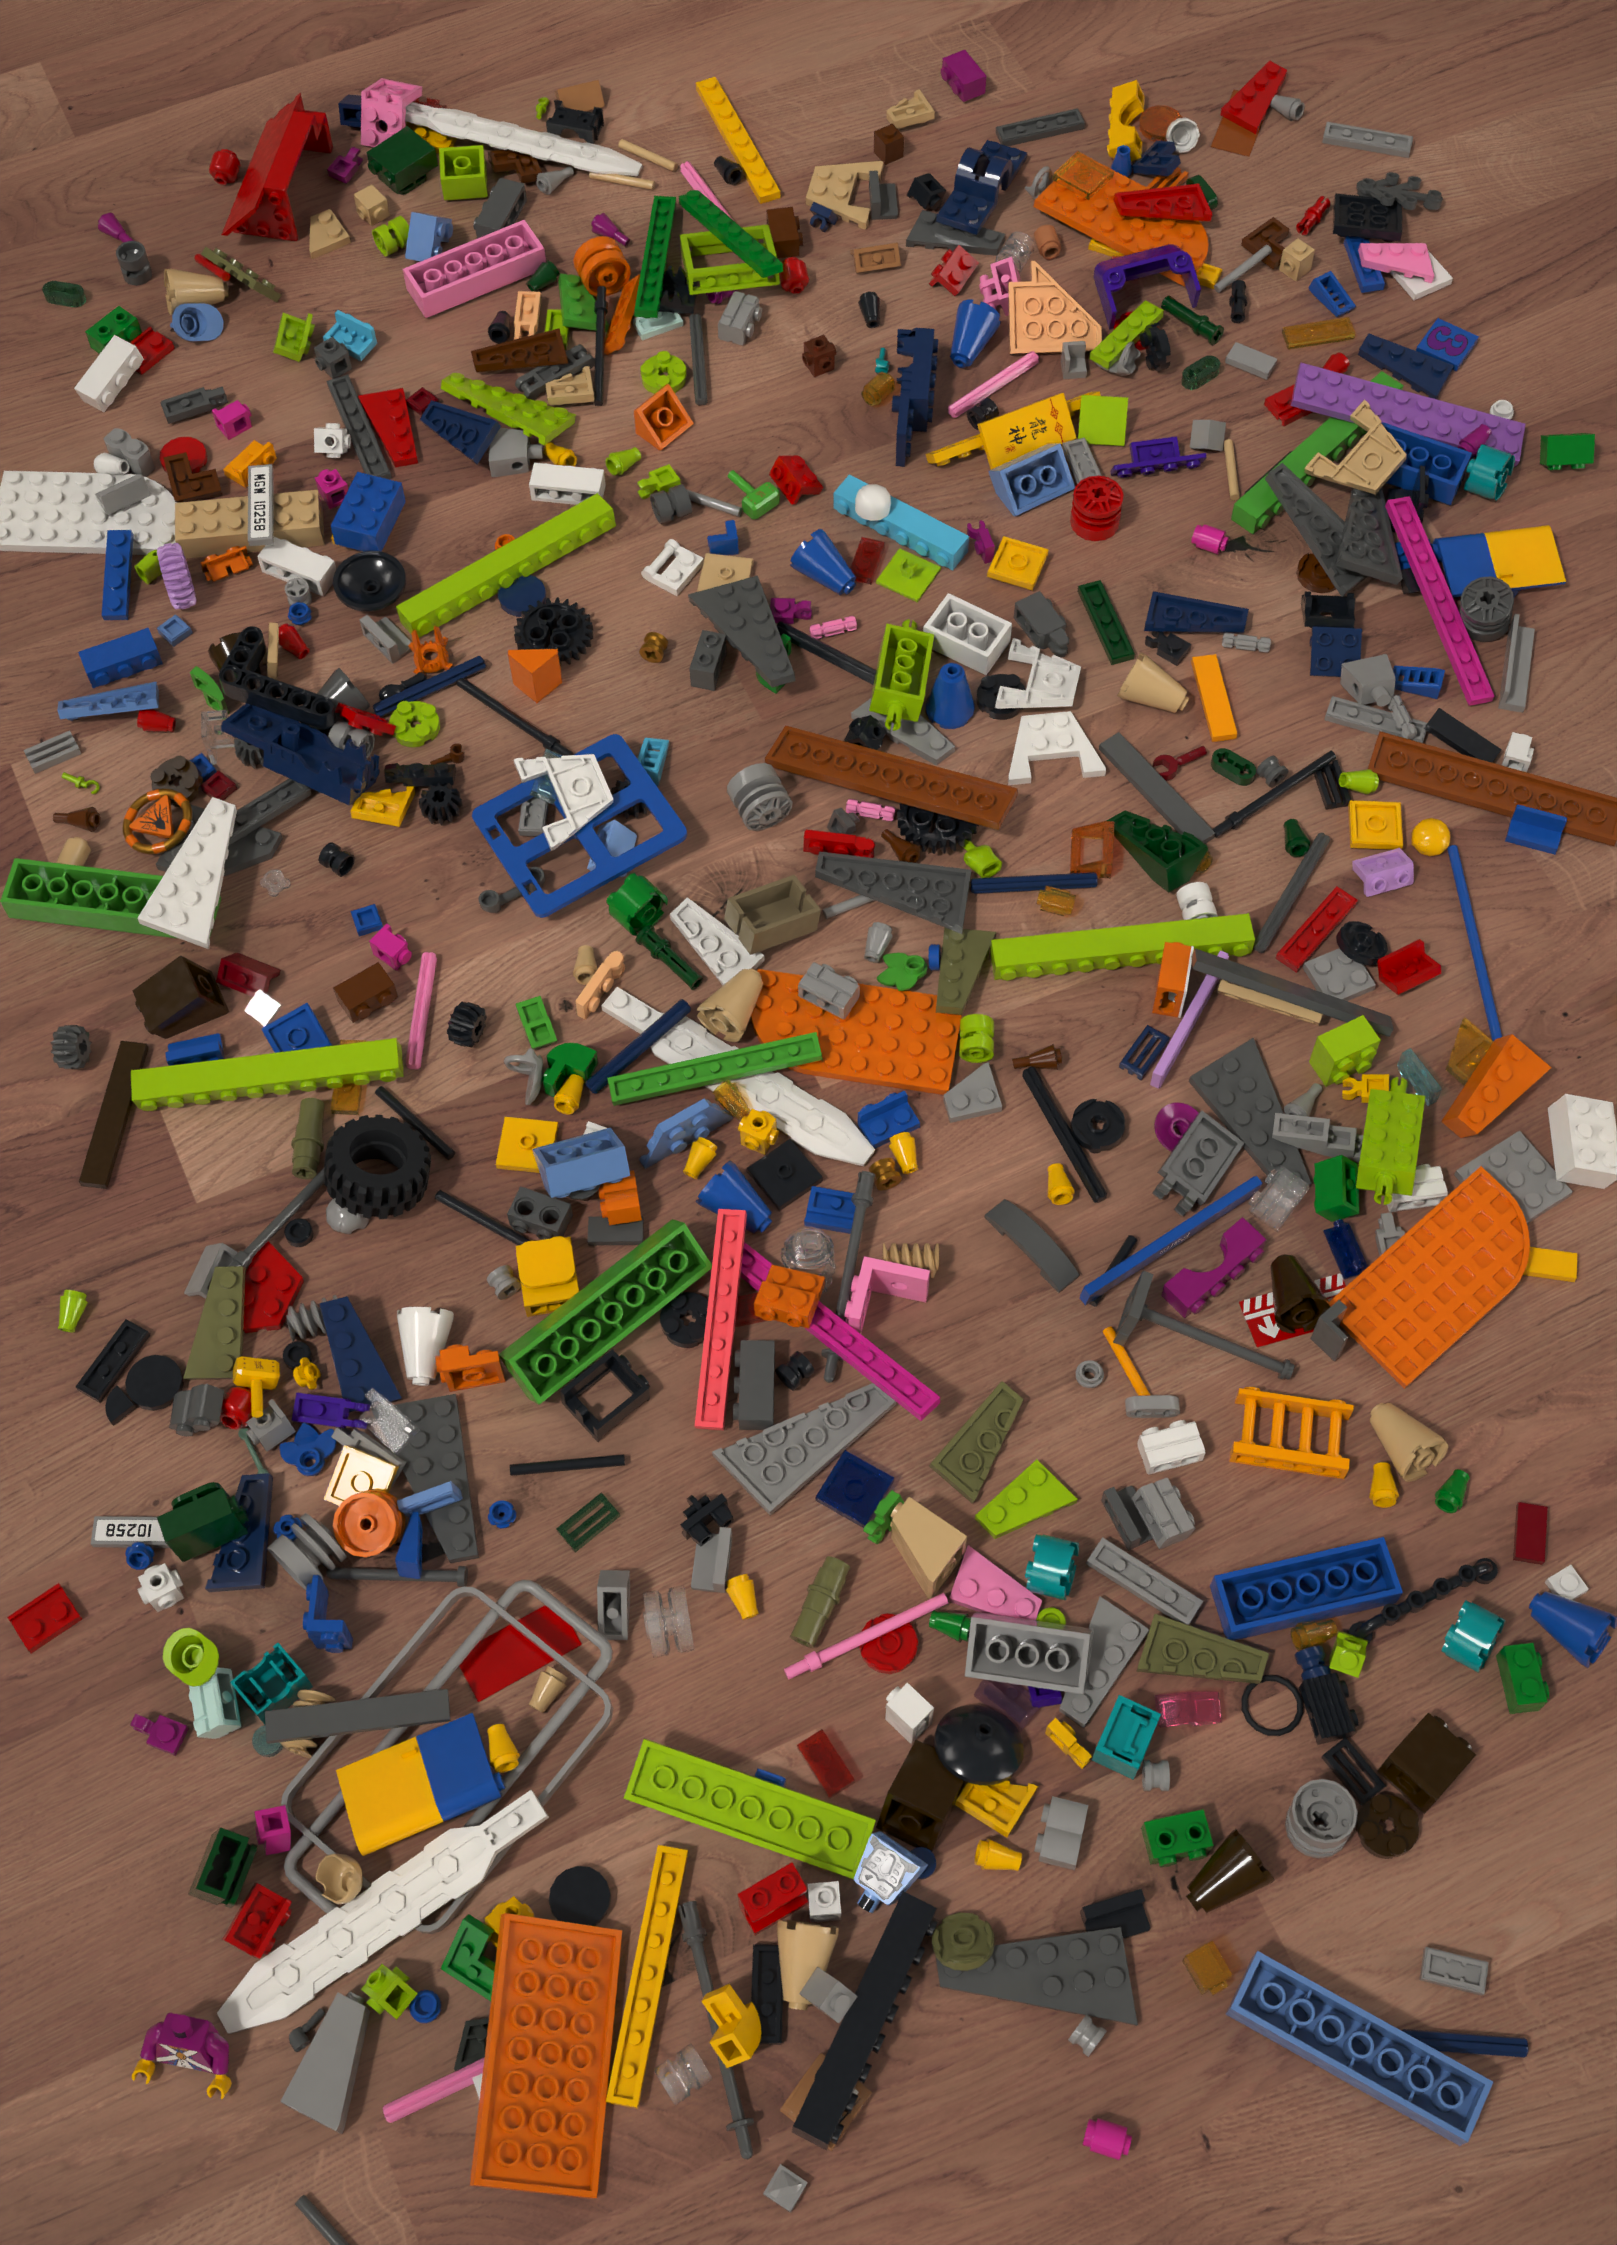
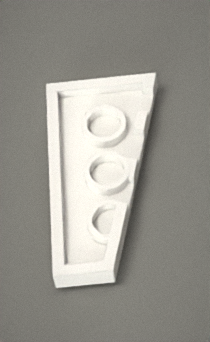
(714, 941)

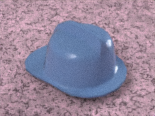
(197, 322)

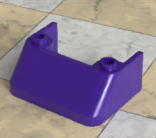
(1113, 274)

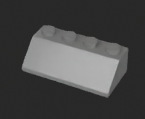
(1028, 1652)

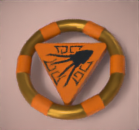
(157, 821)

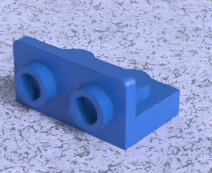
(887, 1119)

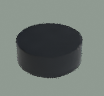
(298, 1232)
(294, 1352)

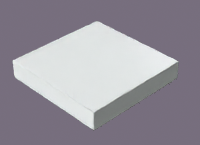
(1417, 287)

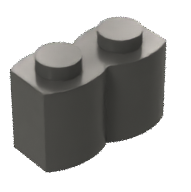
(196, 1409)

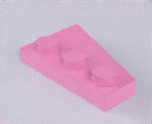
(1400, 257)
(990, 1590)

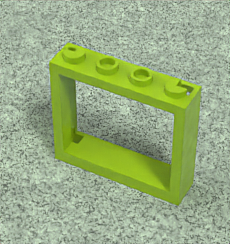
(725, 276)

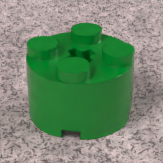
(636, 904)

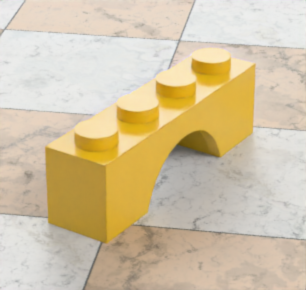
(1125, 105)

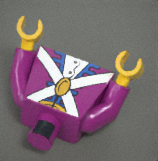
(186, 2044)

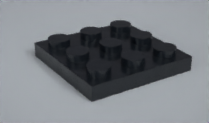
(1366, 218)

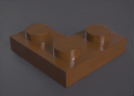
(524, 164)
(1267, 234)
(189, 486)

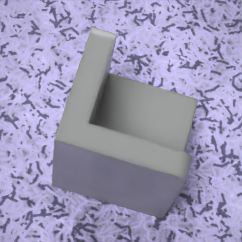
(1073, 360)
(1207, 435)

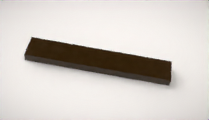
(112, 1116)

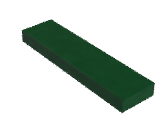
(1106, 622)

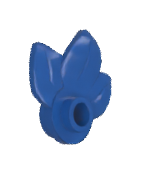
(308, 1446)

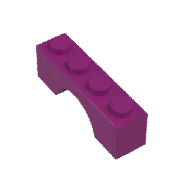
(1191, 1289)

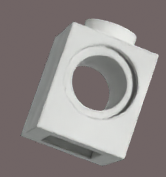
(824, 1901)

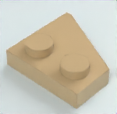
(910, 112)
(326, 234)
(571, 389)

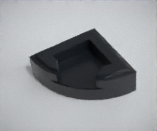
(118, 1405)

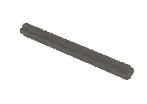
(1291, 892)

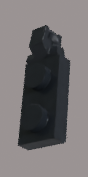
(420, 774)

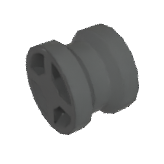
(1272, 771)

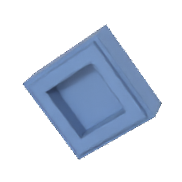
(174, 630)

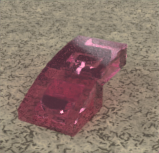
(1188, 1708)

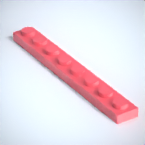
(720, 1320)

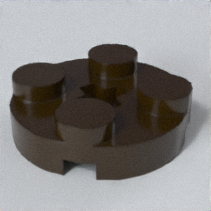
(178, 768)
(1370, 1831)

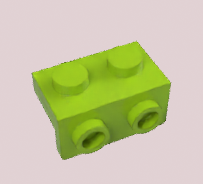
(293, 336)

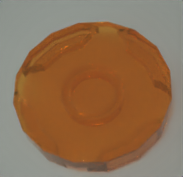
(1156, 120)

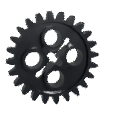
(568, 634)
(918, 826)

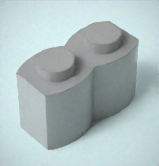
(134, 451)
(1062, 1833)

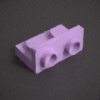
(1384, 871)

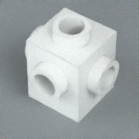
(323, 440)
(160, 1587)

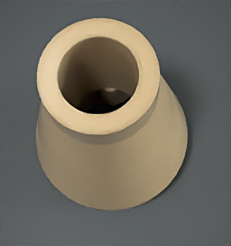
(585, 965)
(548, 1687)

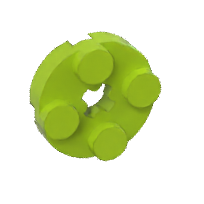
(663, 363)
(415, 711)

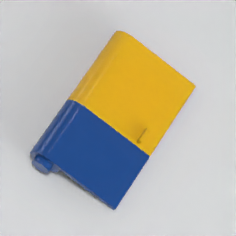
(1517, 556)
(418, 1784)

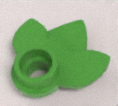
(902, 970)

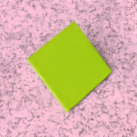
(1103, 419)
(908, 575)

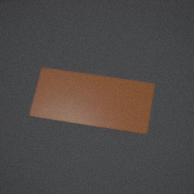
(1233, 137)

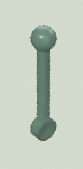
(242, 1434)

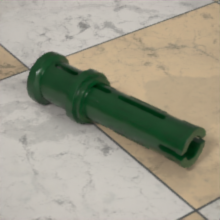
(1199, 324)
(661, 950)

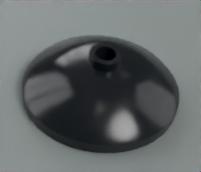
(369, 581)
(976, 1755)

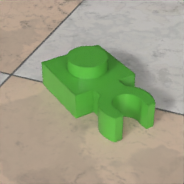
(877, 1527)

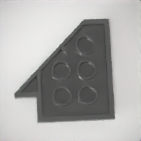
(246, 852)

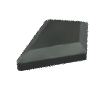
(472, 2043)

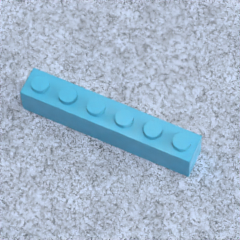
(907, 526)

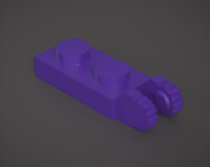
(327, 1411)

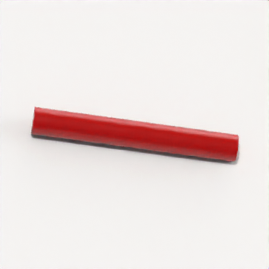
(212, 267)

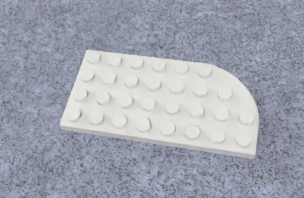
(64, 516)

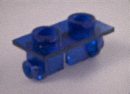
(1345, 1249)

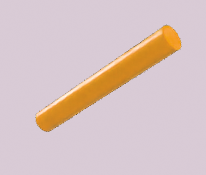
(1126, 1363)

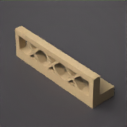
(1268, 1002)

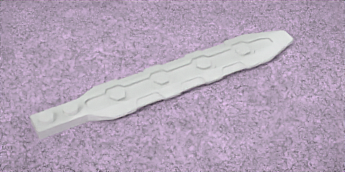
(522, 140)
(798, 1114)
(375, 1917)

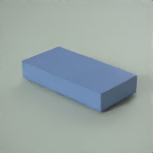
(430, 1499)

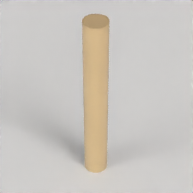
(648, 155)
(624, 180)
(1231, 469)

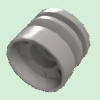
(759, 796)
(308, 1551)
(1324, 1802)

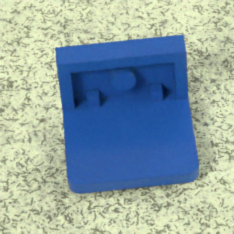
(325, 1634)

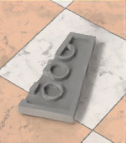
(918, 736)
(1113, 1645)

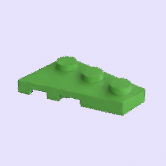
(577, 303)

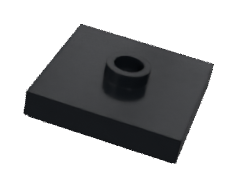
(784, 1174)

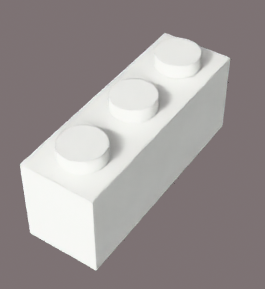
(109, 373)
(565, 483)
(291, 562)

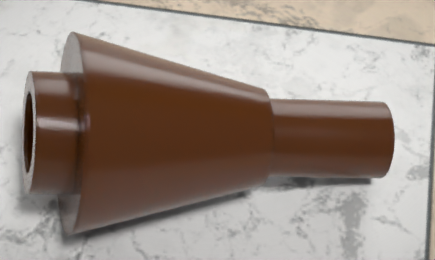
(85, 818)
(903, 849)
(1045, 1058)

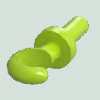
(541, 107)
(79, 782)

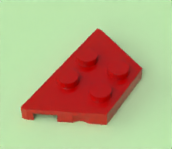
(269, 1290)

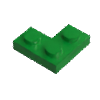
(466, 1957)

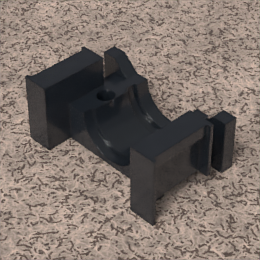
(584, 123)

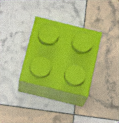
(463, 172)
(1344, 1051)

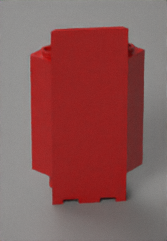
(263, 200)

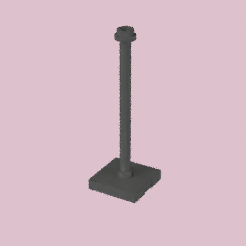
(1136, 1310)

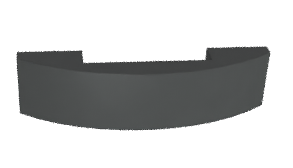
(1034, 1243)

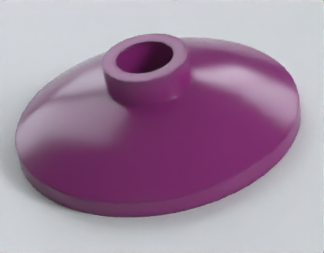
(1173, 1116)

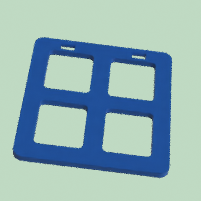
(607, 867)

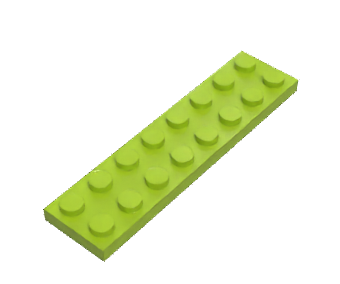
(749, 1808)

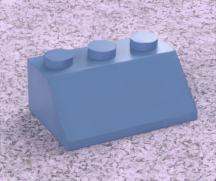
(1032, 478)
(582, 1162)

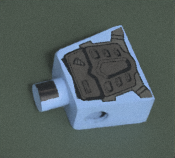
(886, 1871)

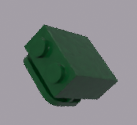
(402, 161)
(202, 1521)
(223, 1868)

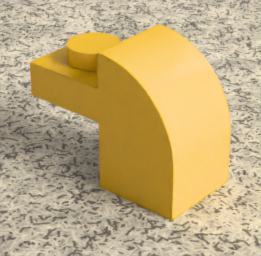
(738, 2025)

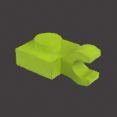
(659, 480)

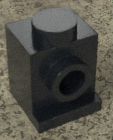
(927, 191)

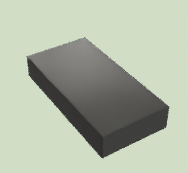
(620, 1234)

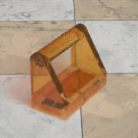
(1101, 830)

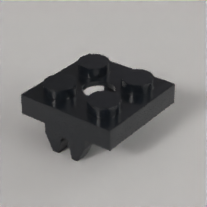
(682, 300)
(1339, 607)

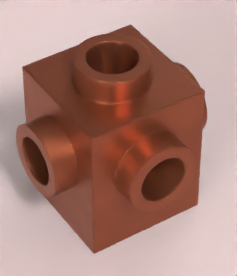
(819, 355)

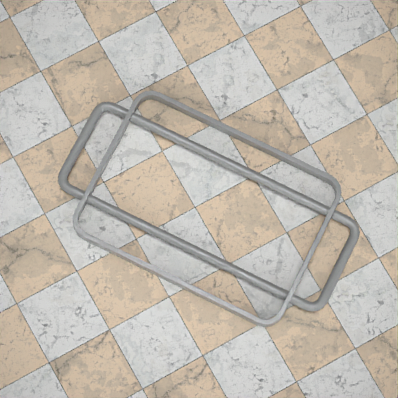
(497, 1610)

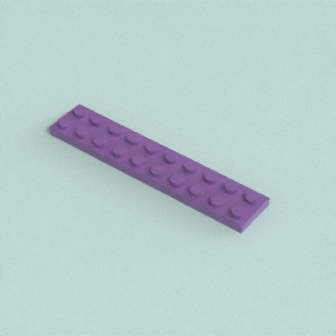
(1448, 423)

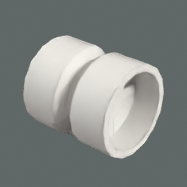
(1196, 901)

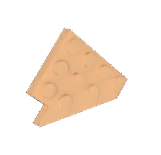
(1047, 316)

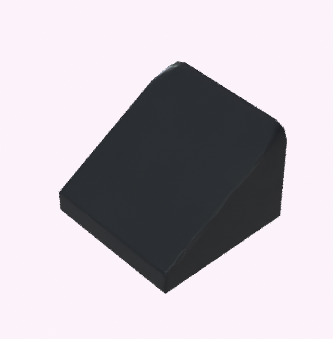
(1408, 583)

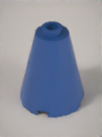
(972, 331)
(823, 563)
(950, 698)
(734, 1192)
(1574, 1625)

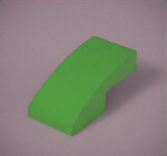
(211, 691)
(536, 1022)

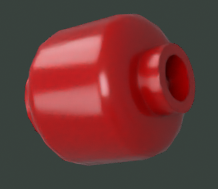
(224, 166)
(794, 275)
(236, 1408)

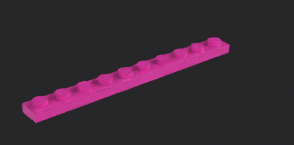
(1439, 601)
(854, 1347)

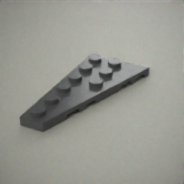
(1246, 1104)
(1059, 1973)

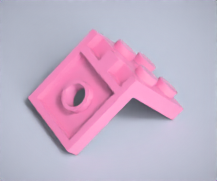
(386, 102)
(887, 1279)

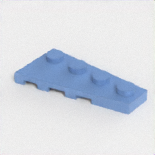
(115, 701)

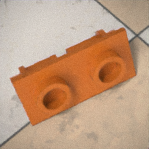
(217, 565)

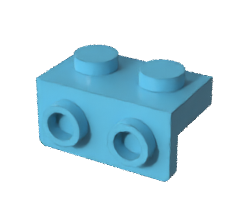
(354, 334)

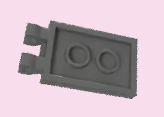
(1198, 1162)

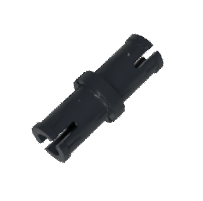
(1238, 301)

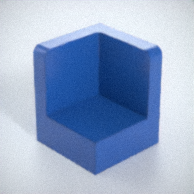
(726, 543)

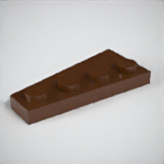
(529, 351)

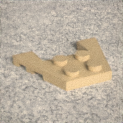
(834, 186)
(1369, 462)

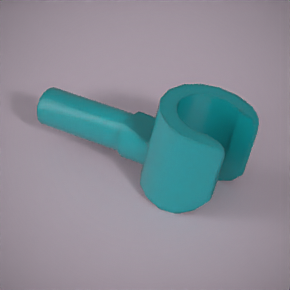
(882, 364)

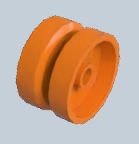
(602, 264)
(363, 1538)

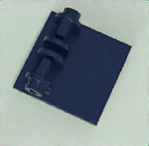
(1333, 647)

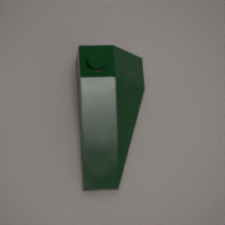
(1161, 853)

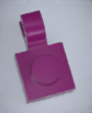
(345, 167)
(984, 545)
(786, 610)
(163, 1735)

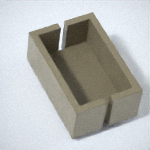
(772, 914)

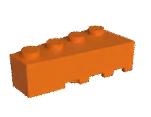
(1495, 1084)

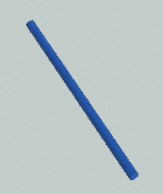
(1474, 942)

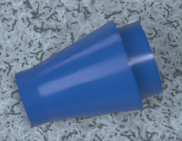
(1122, 161)

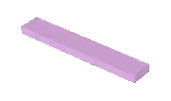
(1185, 1028)

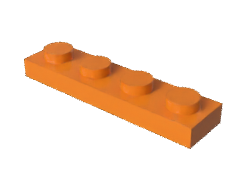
(622, 317)

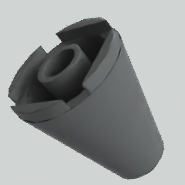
(341, 690)

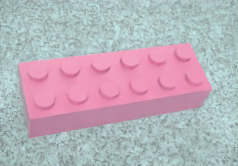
(474, 268)

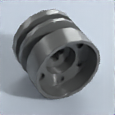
(1487, 608)

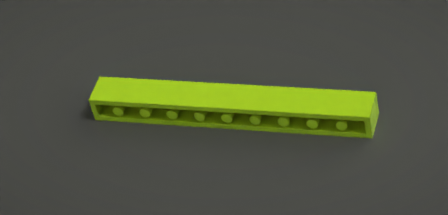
(501, 567)
(1117, 946)
(267, 1074)

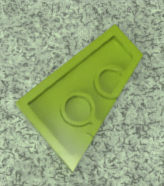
(1025, 1499)

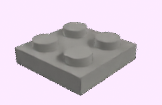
(1339, 976)

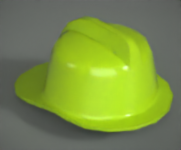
(191, 1656)

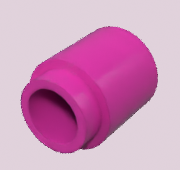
(1210, 538)
(1107, 2138)

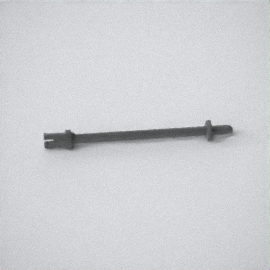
(861, 1200)
(695, 1936)

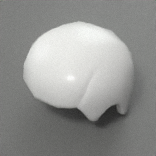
(1183, 134)
(872, 502)

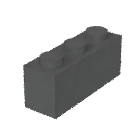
(501, 207)
(755, 1384)

